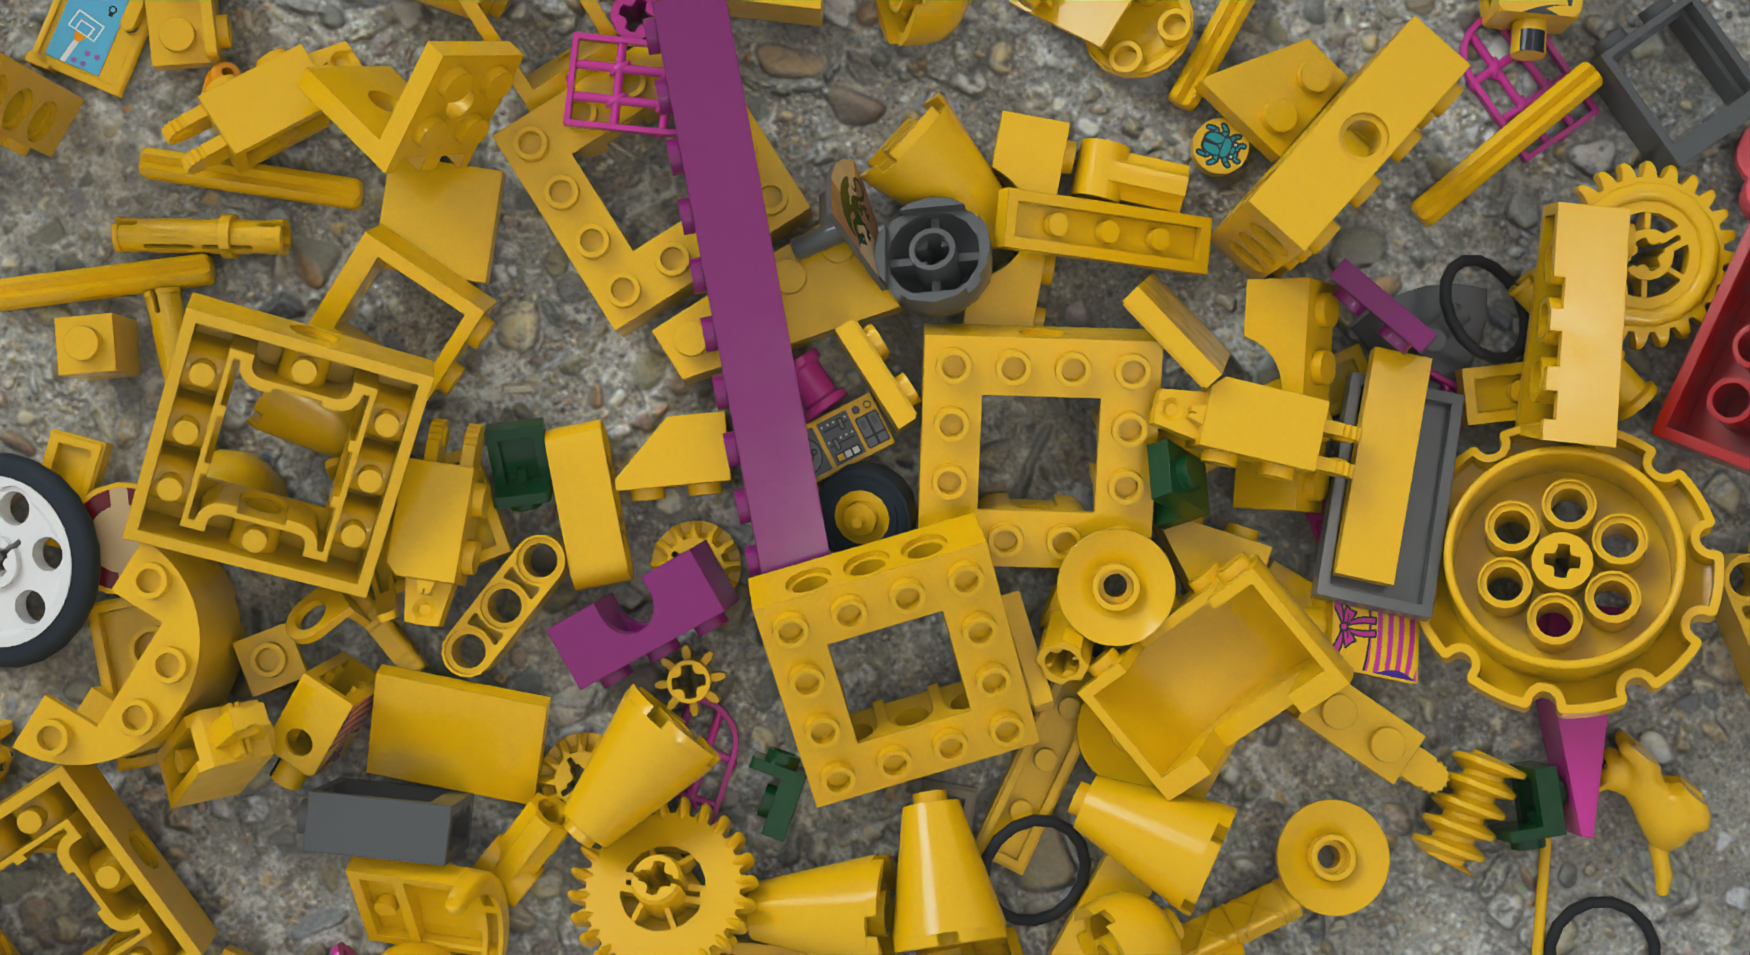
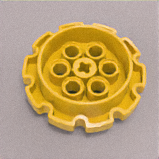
(1665, 580)

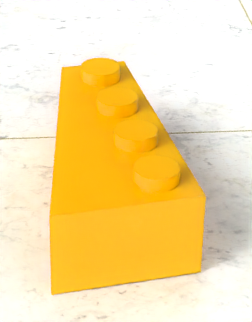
(816, 300)
(1576, 325)

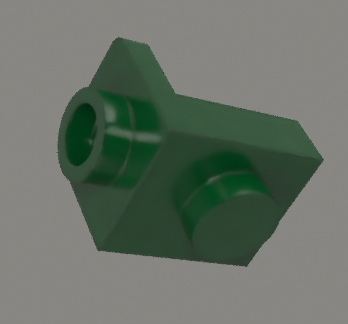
(519, 464)
(1176, 484)
(1537, 806)

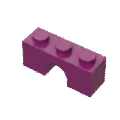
(604, 640)

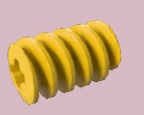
(1467, 809)

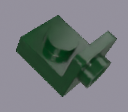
(779, 801)

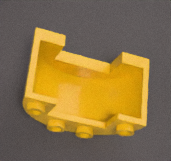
(181, 671)
(1212, 673)

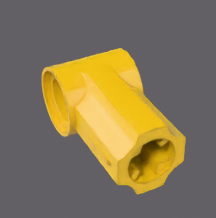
(1115, 175)
(1062, 650)
(526, 846)

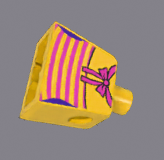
(1370, 640)
(321, 718)

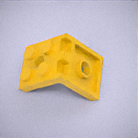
(432, 115)

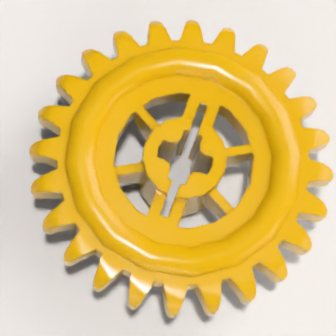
(1693, 229)
(638, 850)

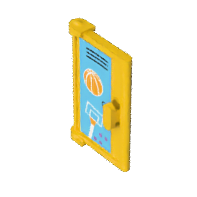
(92, 41)

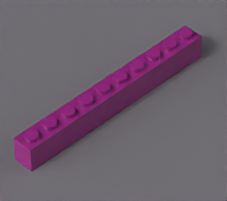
(740, 279)

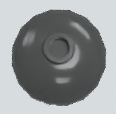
(935, 257)

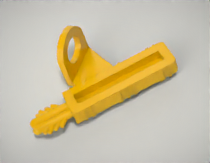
(361, 610)
(1240, 921)

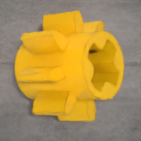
(682, 692)

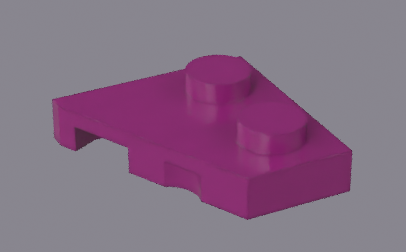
(1399, 326)

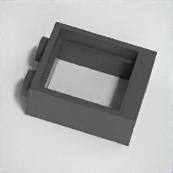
(1713, 56)
(386, 821)

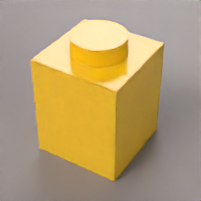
(97, 347)

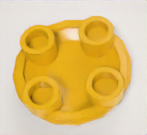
(1146, 38)

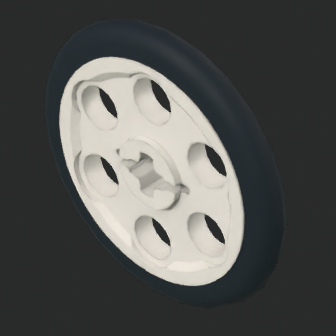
(68, 589)

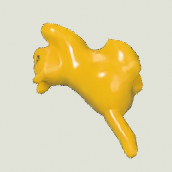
(1665, 806)

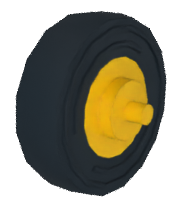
(865, 505)

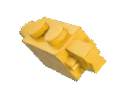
(256, 110)
(1255, 426)
(437, 524)
(1373, 739)
(216, 752)

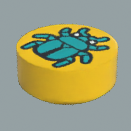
(1218, 148)

